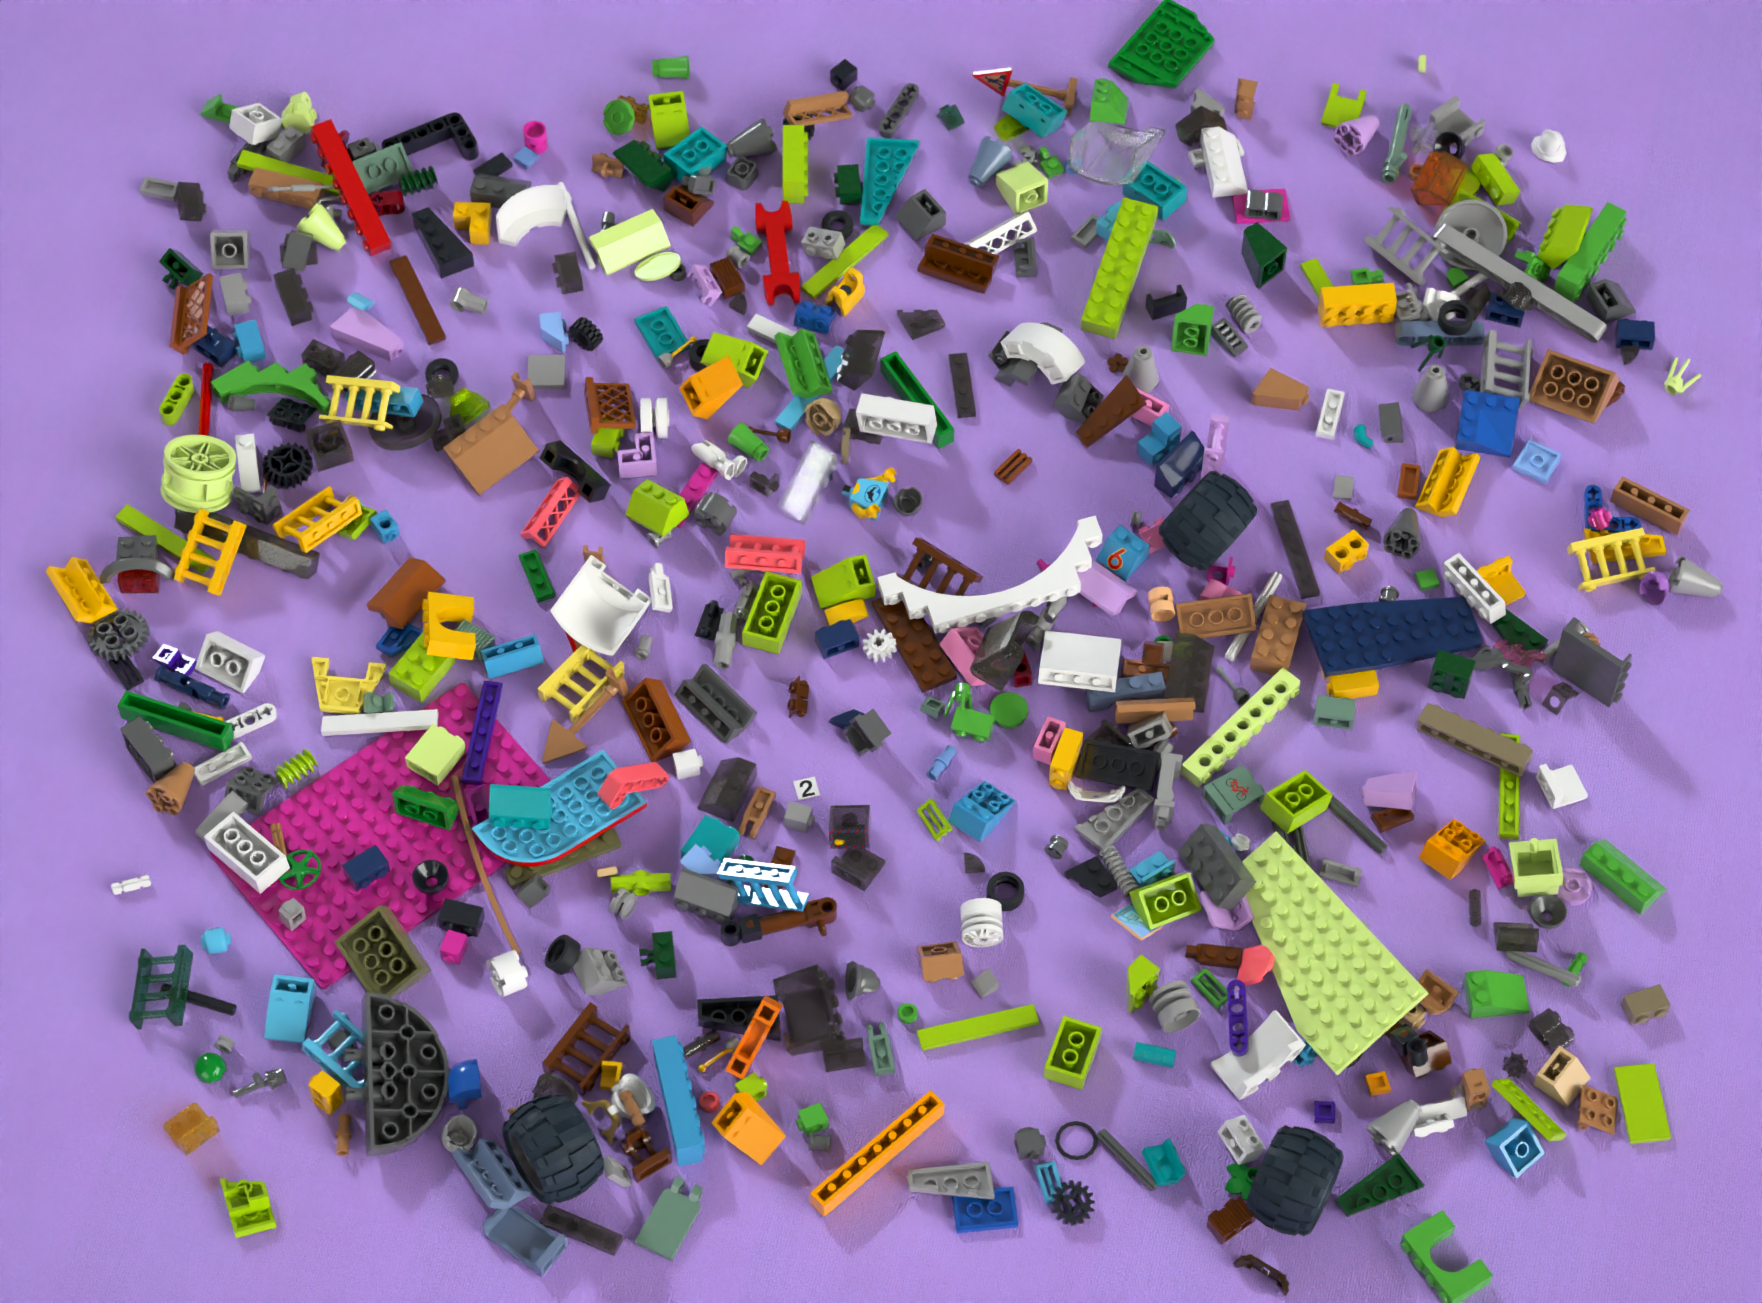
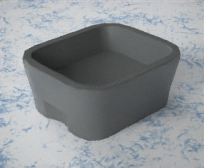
(742, 173)

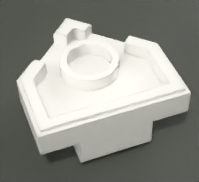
(1434, 300)

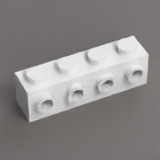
(1474, 588)

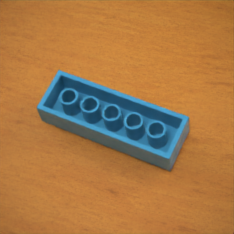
(678, 1100)

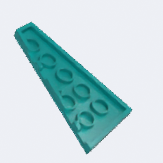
(883, 170)

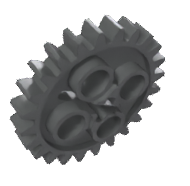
(105, 641)

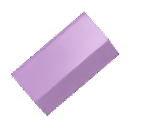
(1105, 588)

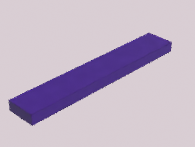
(482, 733)

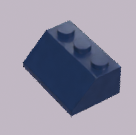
(1180, 465)

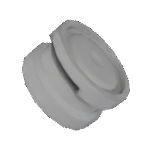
(623, 904)

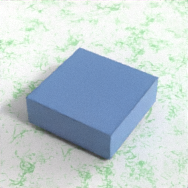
(526, 157)

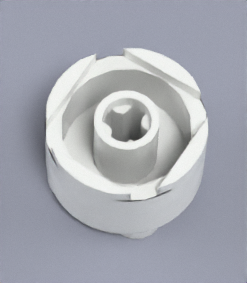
(507, 973)

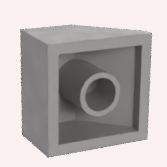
(230, 249)

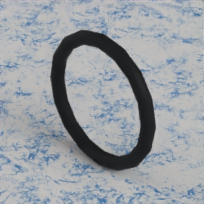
(1095, 1140)

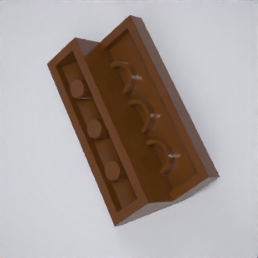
(958, 263)

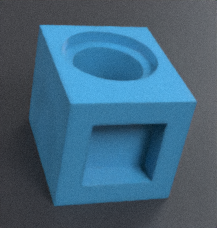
(382, 521)

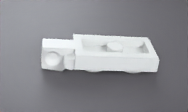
(660, 589)

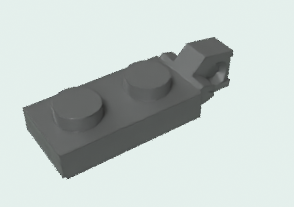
(234, 171)

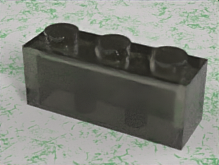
(293, 296)

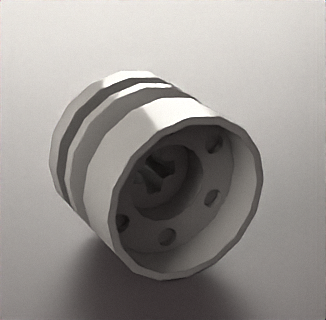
(1174, 1006)

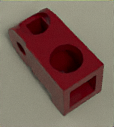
(1023, 674)

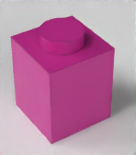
(453, 947)

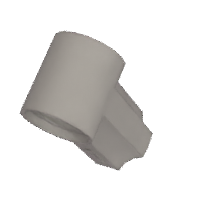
(464, 300)

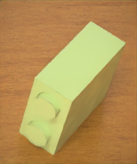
(435, 754)

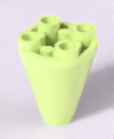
(322, 228)

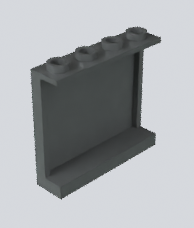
(1590, 665)

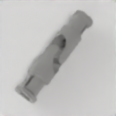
(1049, 613)

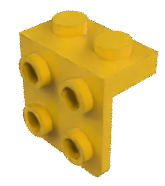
(1501, 579)

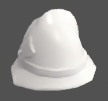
(1549, 146)

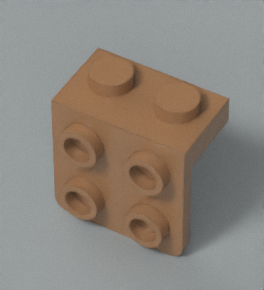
(1440, 993)

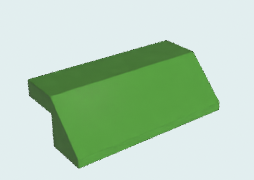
(803, 364)

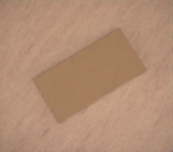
(1217, 616)

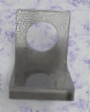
(1563, 693)

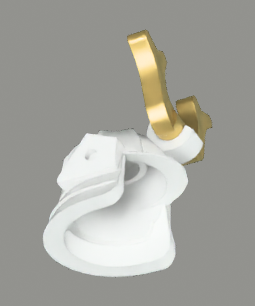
(616, 1109)

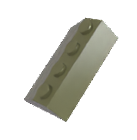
(382, 953)

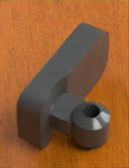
(699, 184)

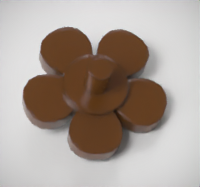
(1117, 363)

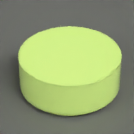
(1422, 63)

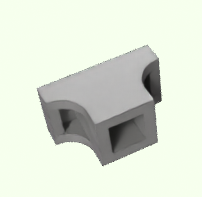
(1201, 98)

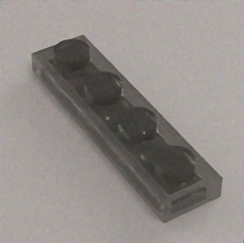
(962, 385)
(581, 1229)

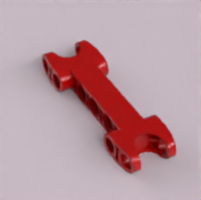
(780, 279)

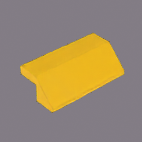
(1447, 482)
(81, 590)

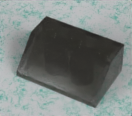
(859, 357)
(728, 788)

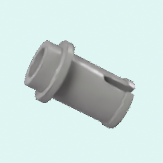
(642, 651)

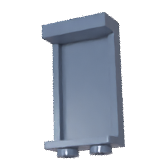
(524, 1238)

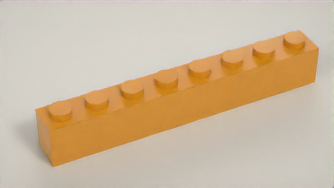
(876, 1153)

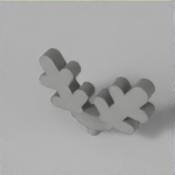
(1028, 154)

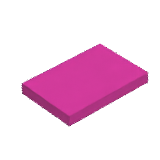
(1239, 204)

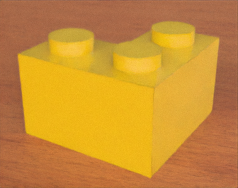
(475, 218)

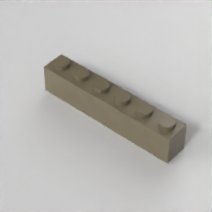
(1474, 739)

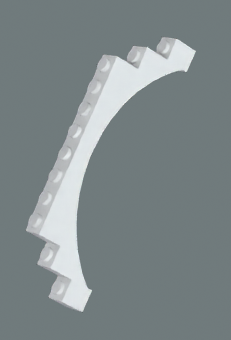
(958, 611)

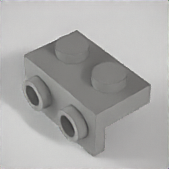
(1408, 305)

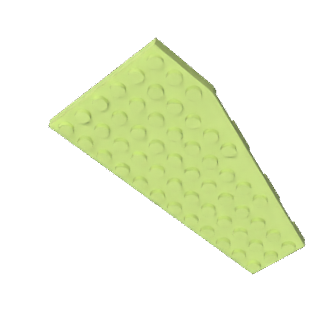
(1327, 963)

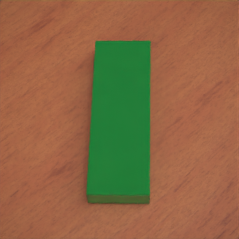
(536, 576)

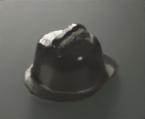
(1517, 296)

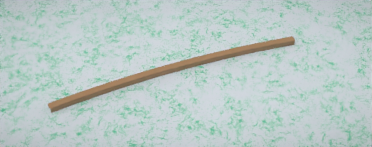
(479, 866)

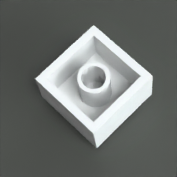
(255, 123)

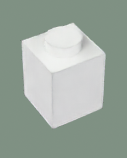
(687, 763)

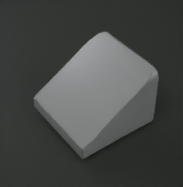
(1343, 487)
(985, 983)

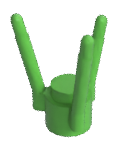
(962, 695)

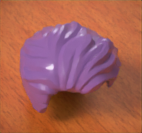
(1655, 587)

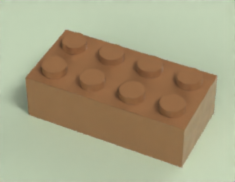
(1277, 635)

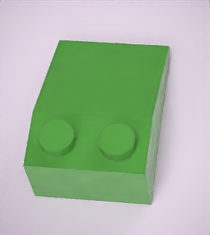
(1495, 994)

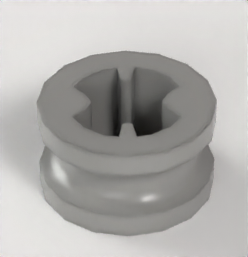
(1136, 519)
(224, 1044)

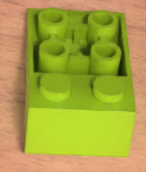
(668, 118)
(745, 356)
(844, 582)

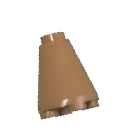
(171, 790)

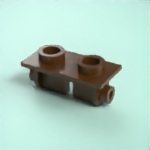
(798, 690)

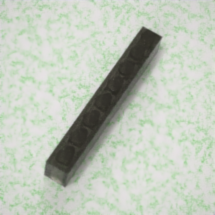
(258, 545)

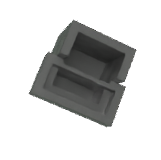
(866, 732)

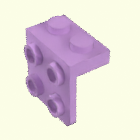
(1227, 918)

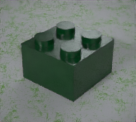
(1451, 674)

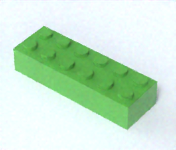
(1592, 252)

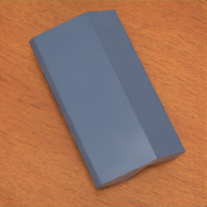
(492, 1174)

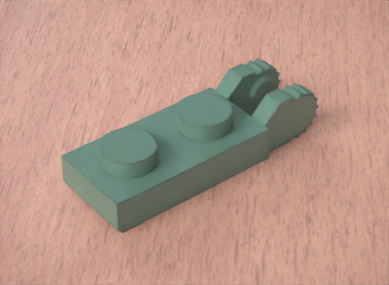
(880, 1051)

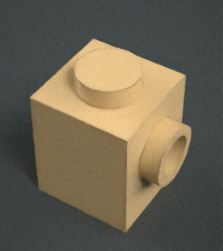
(1414, 1017)

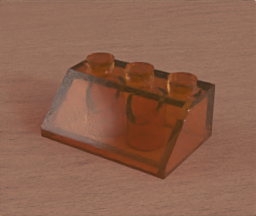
(1438, 179)

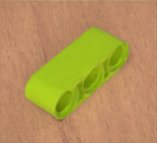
(171, 408)

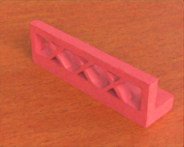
(545, 509)

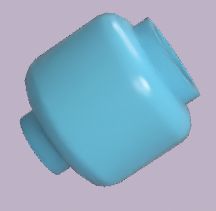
(215, 940)

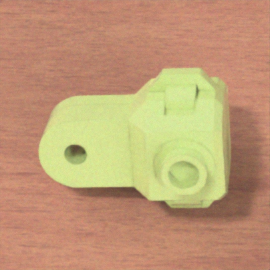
(299, 113)

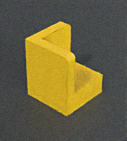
(611, 1074)

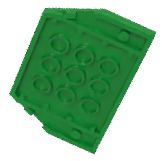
(1163, 47)

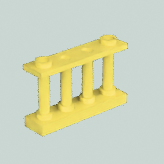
(354, 385)
(1615, 541)
(562, 675)

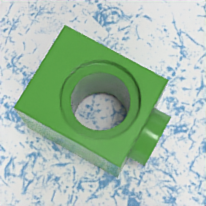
(812, 1119)

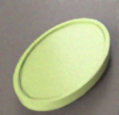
(658, 266)

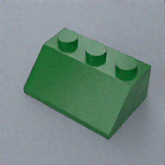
(425, 806)

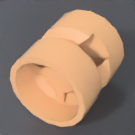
(1161, 604)

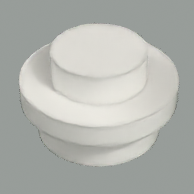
(1240, 842)

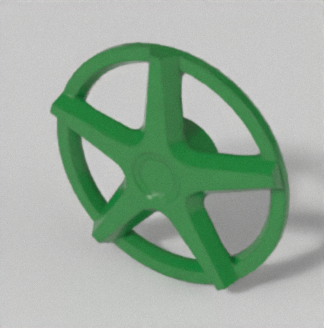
(300, 869)

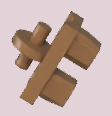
(607, 166)

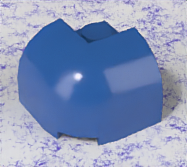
(464, 1083)

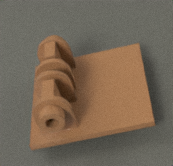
(1597, 1110)

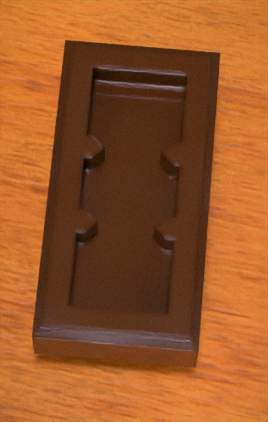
(1391, 818)

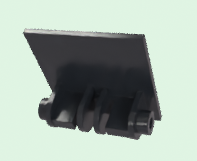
(291, 414)

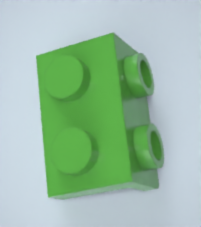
(1536, 267)

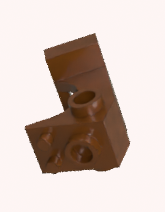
(635, 1141)

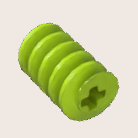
(295, 767)

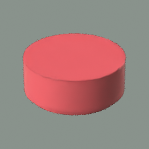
(709, 1101)

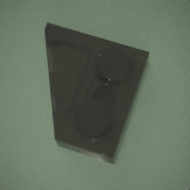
(921, 322)

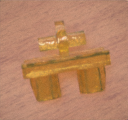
(640, 110)

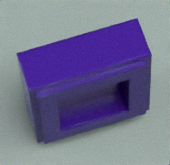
(1324, 1112)

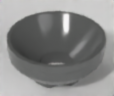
(1551, 905)

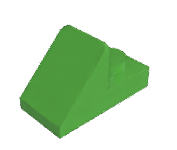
(217, 109)

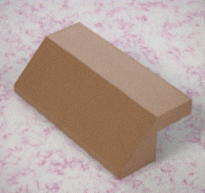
(1137, 710)

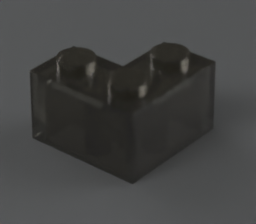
(1190, 126)

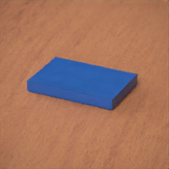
(985, 1214)

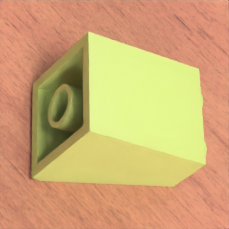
(1022, 187)

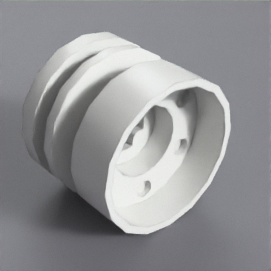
(981, 922)

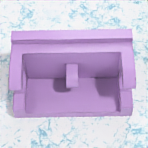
(706, 283)

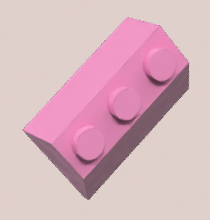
(961, 648)

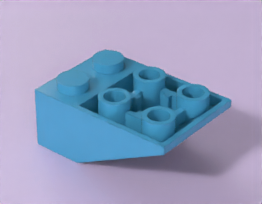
(980, 810)

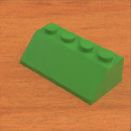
(1621, 875)

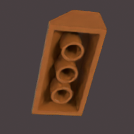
(655, 720)

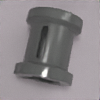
(819, 1142)

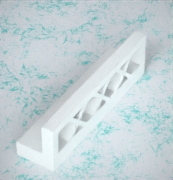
(1003, 228)

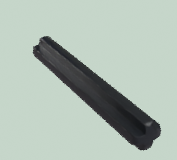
(206, 1001)

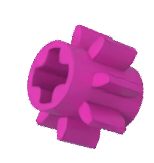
(1599, 518)

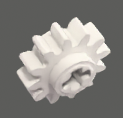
(887, 645)

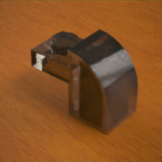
(453, 428)

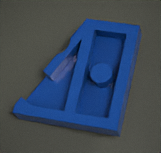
(398, 640)

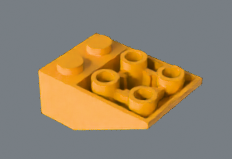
(710, 388)
(1451, 848)
(748, 1127)

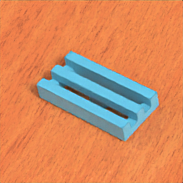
(1044, 1166)

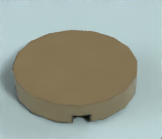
(845, 445)

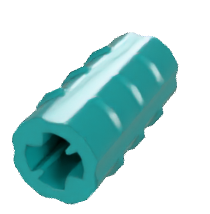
(1154, 1054)

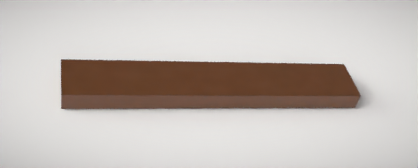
(417, 300)

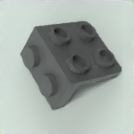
(261, 509)

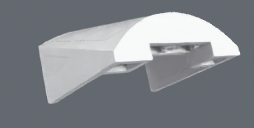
(599, 609)

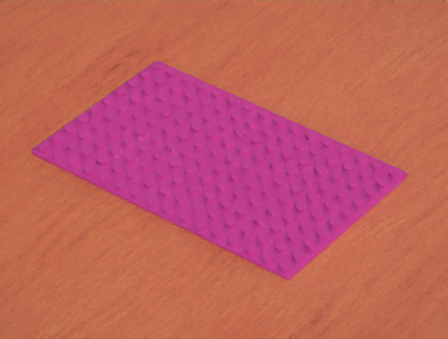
(354, 811)

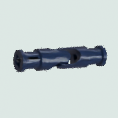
(194, 688)

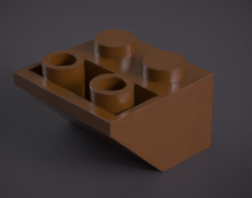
(686, 205)

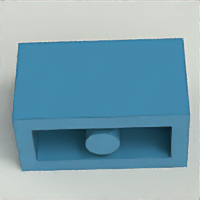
(249, 341)

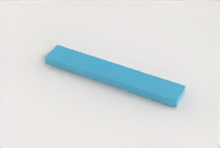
(795, 409)

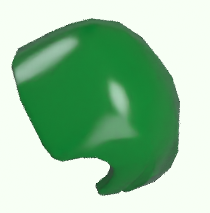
(210, 1067)

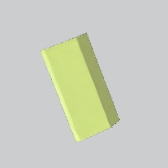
(630, 241)

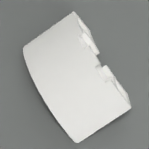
(530, 208)
(1047, 347)
(1268, 1051)

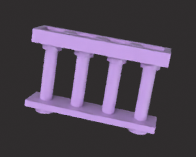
(1216, 446)

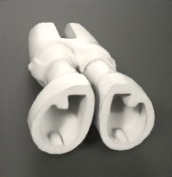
(718, 460)

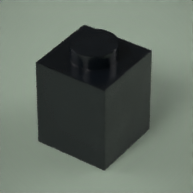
(843, 74)

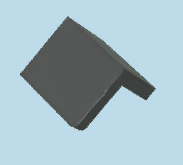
(533, 890)

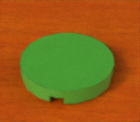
(618, 117)
(1009, 709)

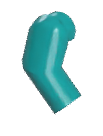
(1360, 436)

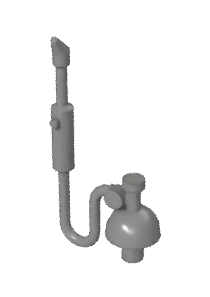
(311, 187)

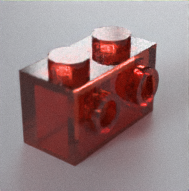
(138, 581)

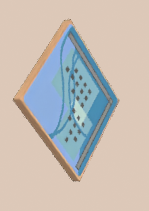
(1132, 922)

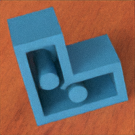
(1162, 439)

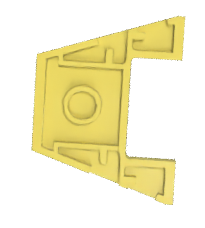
(342, 693)

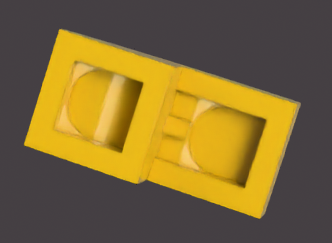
(851, 610)

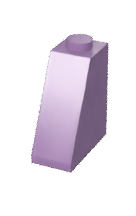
(1391, 790)

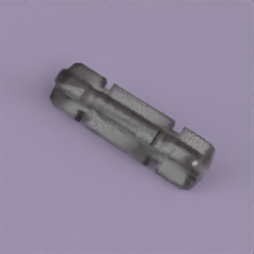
(1475, 907)

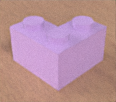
(638, 461)

